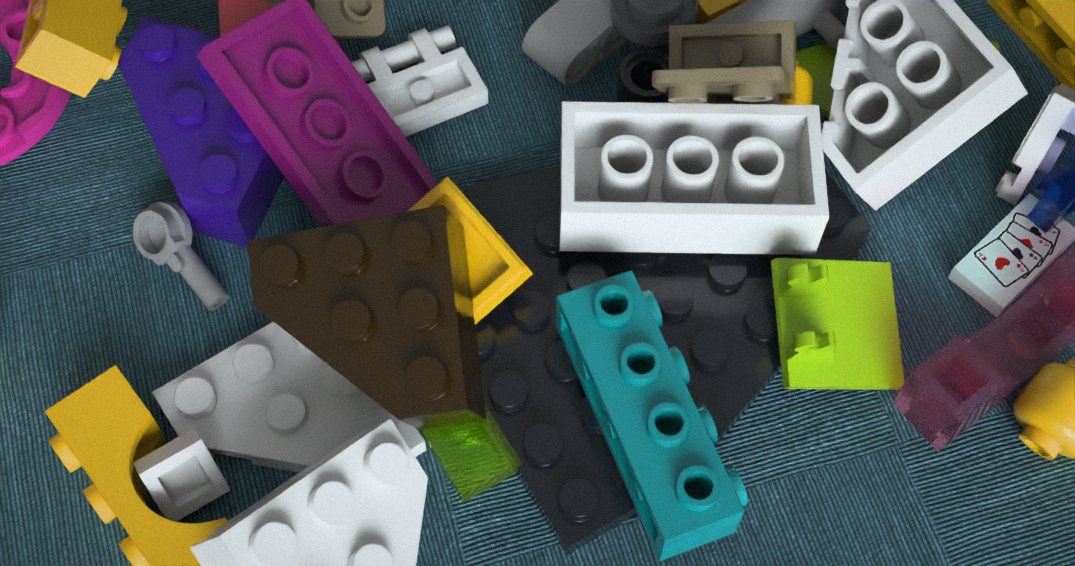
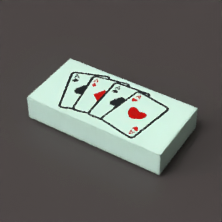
(1010, 258)

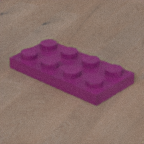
(316, 116)

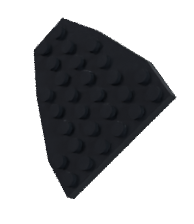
(711, 309)

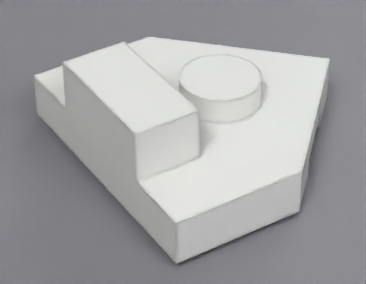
(1041, 144)

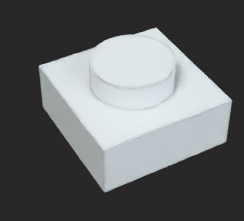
(181, 476)

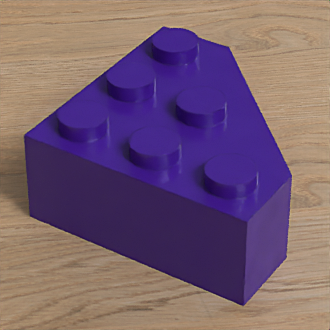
(201, 139)

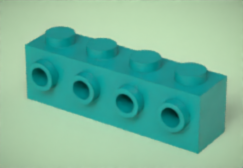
(649, 416)

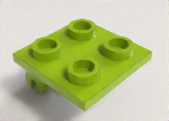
(837, 324)

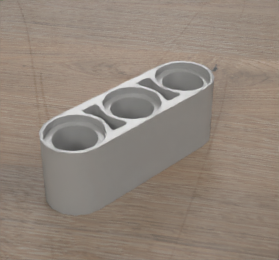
(573, 39)

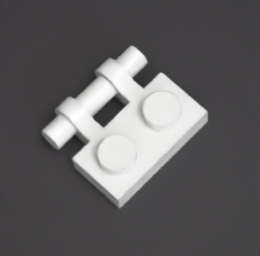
(426, 92)

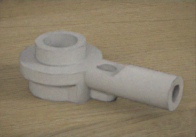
(165, 237)

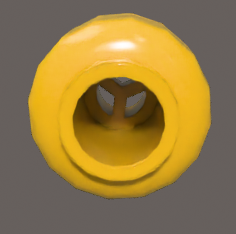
(1048, 411)

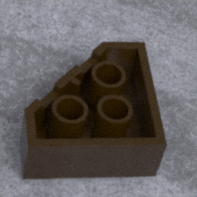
(381, 308)

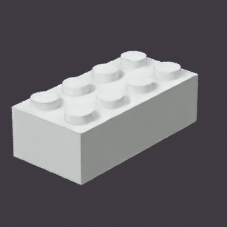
(691, 178)

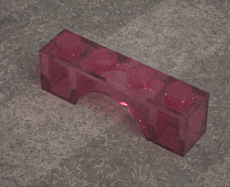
(986, 368)

